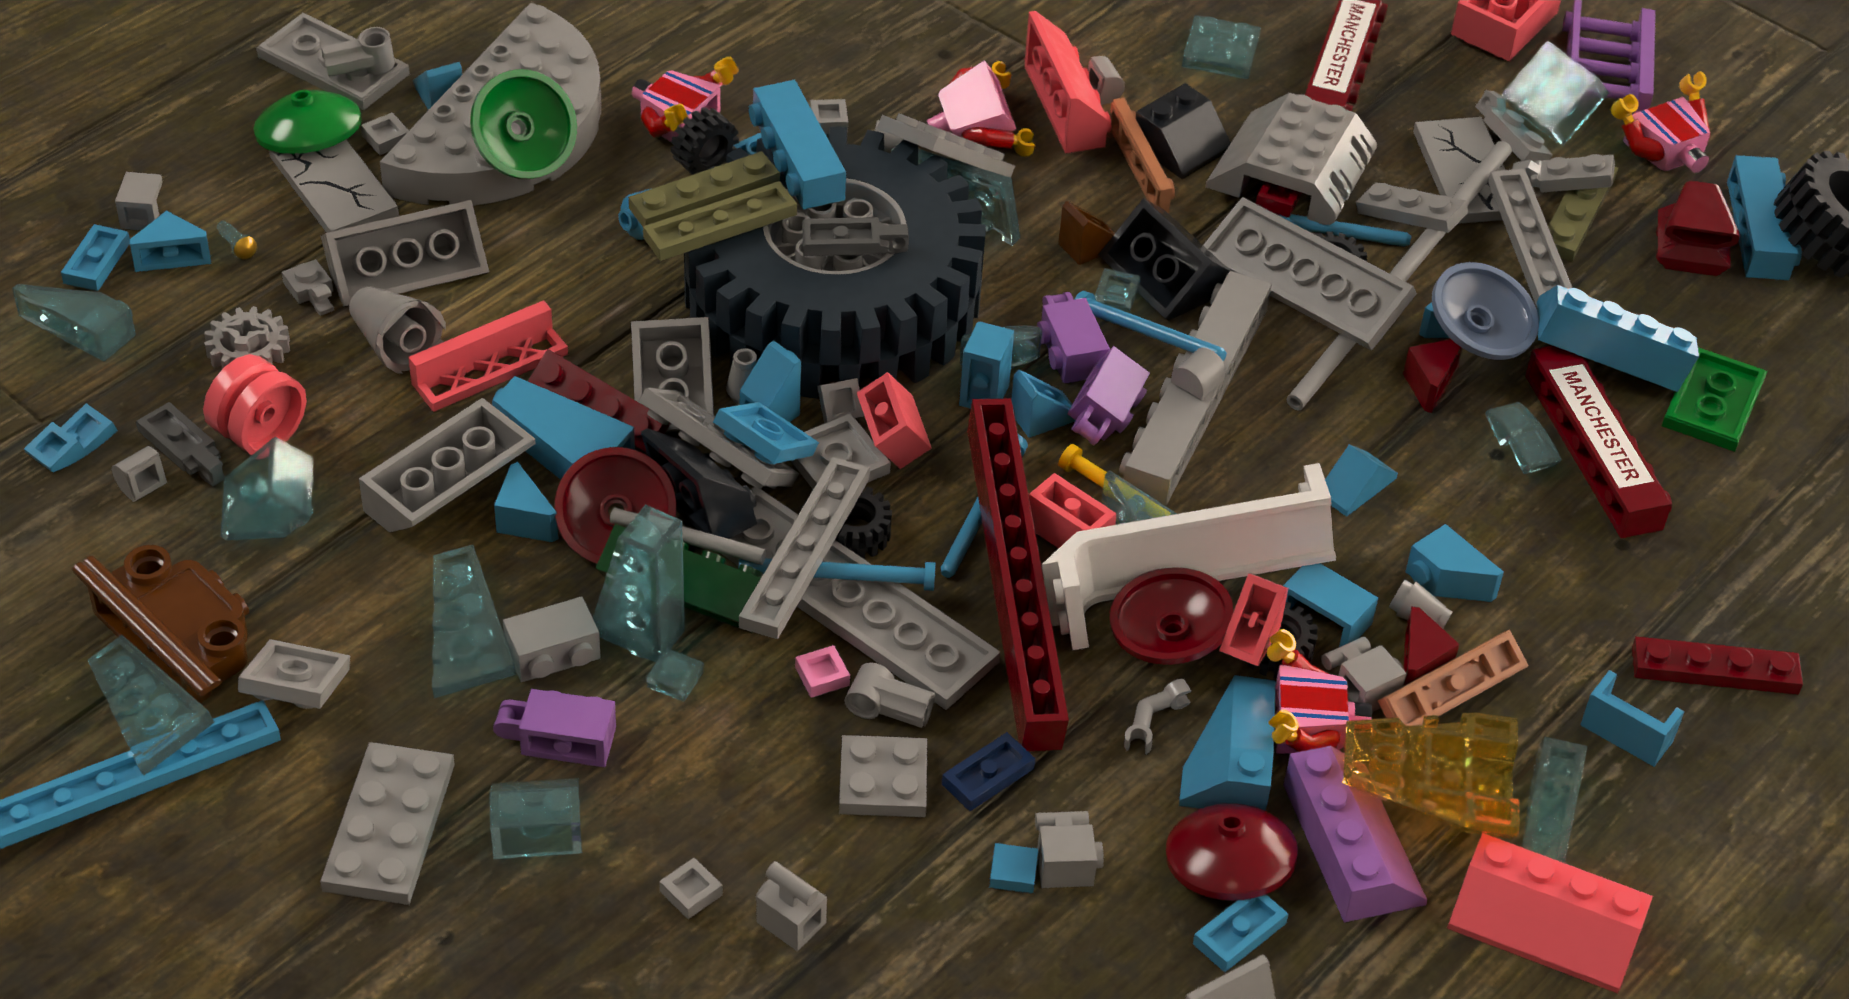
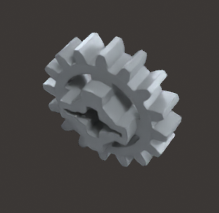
(246, 335)

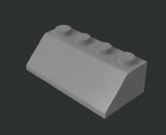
(406, 251)
(441, 466)

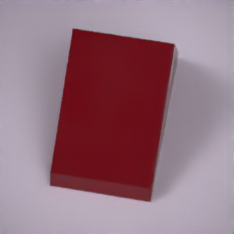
(1431, 369)
(1425, 645)

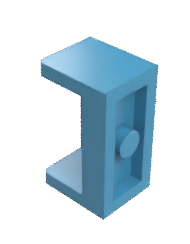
(986, 363)
(1333, 598)
(1627, 725)

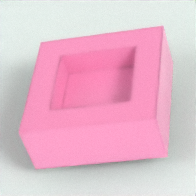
(822, 671)

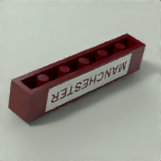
(1345, 51)
(1599, 441)

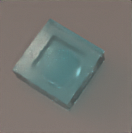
(1117, 289)
(675, 674)

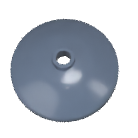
(1485, 311)

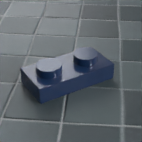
(988, 771)

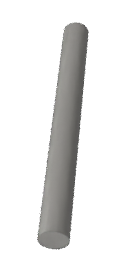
(703, 540)

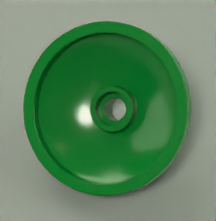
(544, 119)
(307, 122)

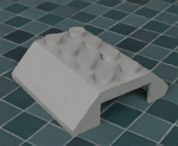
(1301, 148)

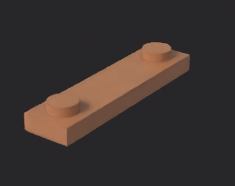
(1140, 156)
(1455, 681)

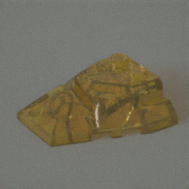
(1440, 770)

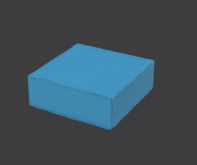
(1014, 868)

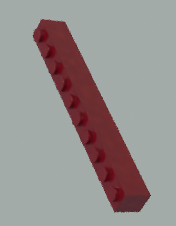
(1017, 576)

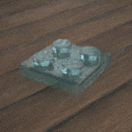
(1221, 46)

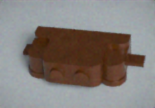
(172, 615)

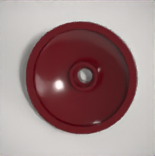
(603, 481)
(1171, 615)
(1231, 852)

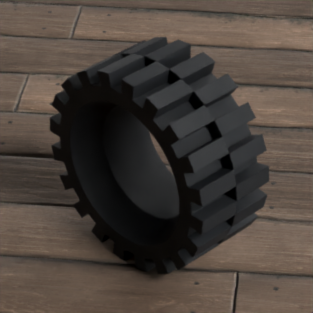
(1817, 211)

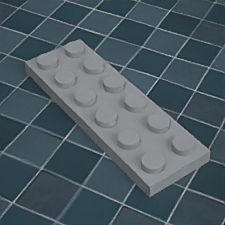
(1311, 273)

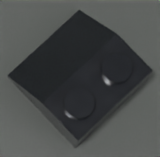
(1183, 130)

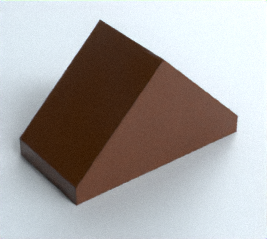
(1082, 233)

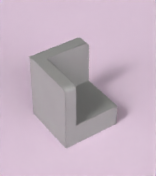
(138, 200)

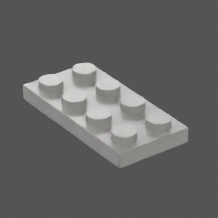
(946, 143)
(698, 427)
(388, 823)

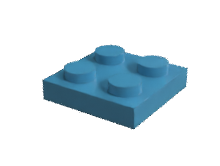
(765, 432)

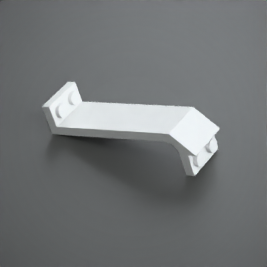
(1216, 541)

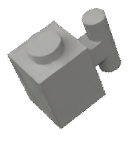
(1368, 671)
(1067, 849)
(790, 907)

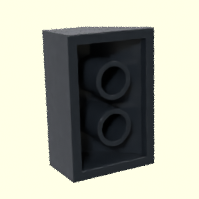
(1171, 262)
(701, 488)

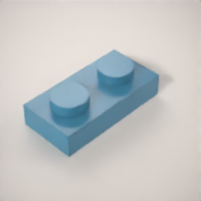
(95, 257)
(1239, 930)

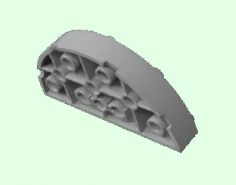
(439, 153)

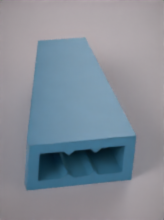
(559, 425)

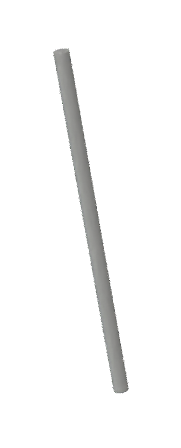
(1403, 270)

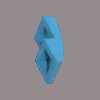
(65, 445)

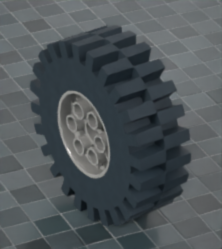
(851, 311)

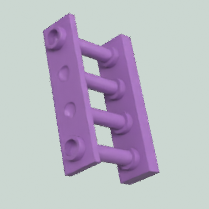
(1640, 52)

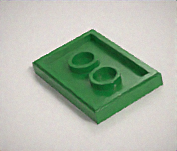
(1715, 400)

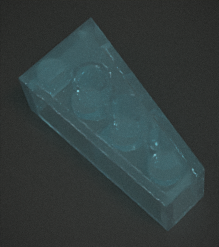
(644, 587)

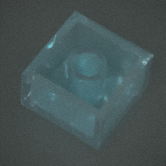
(1555, 93)

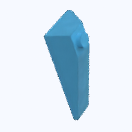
(1234, 750)

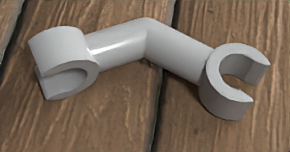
(1173, 695)

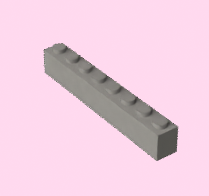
(1181, 418)

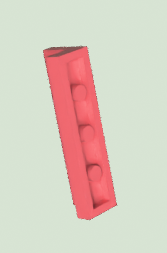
(481, 351)

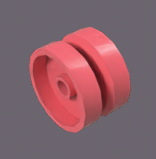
(254, 403)

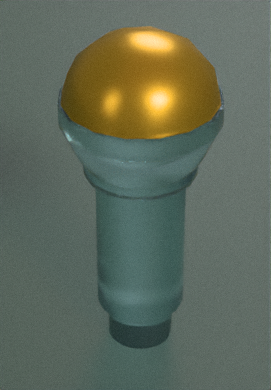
(242, 245)

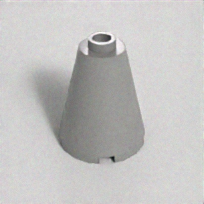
(396, 325)

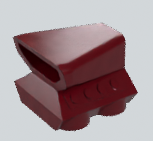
(1696, 231)

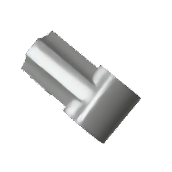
(369, 52)
(878, 693)

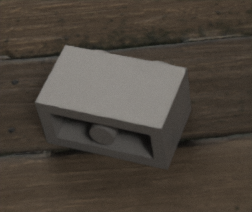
(552, 639)

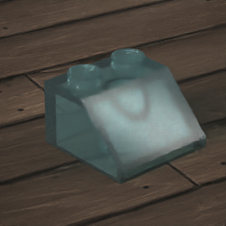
(268, 493)
(535, 818)

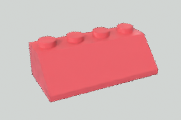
(1064, 87)
(1550, 912)

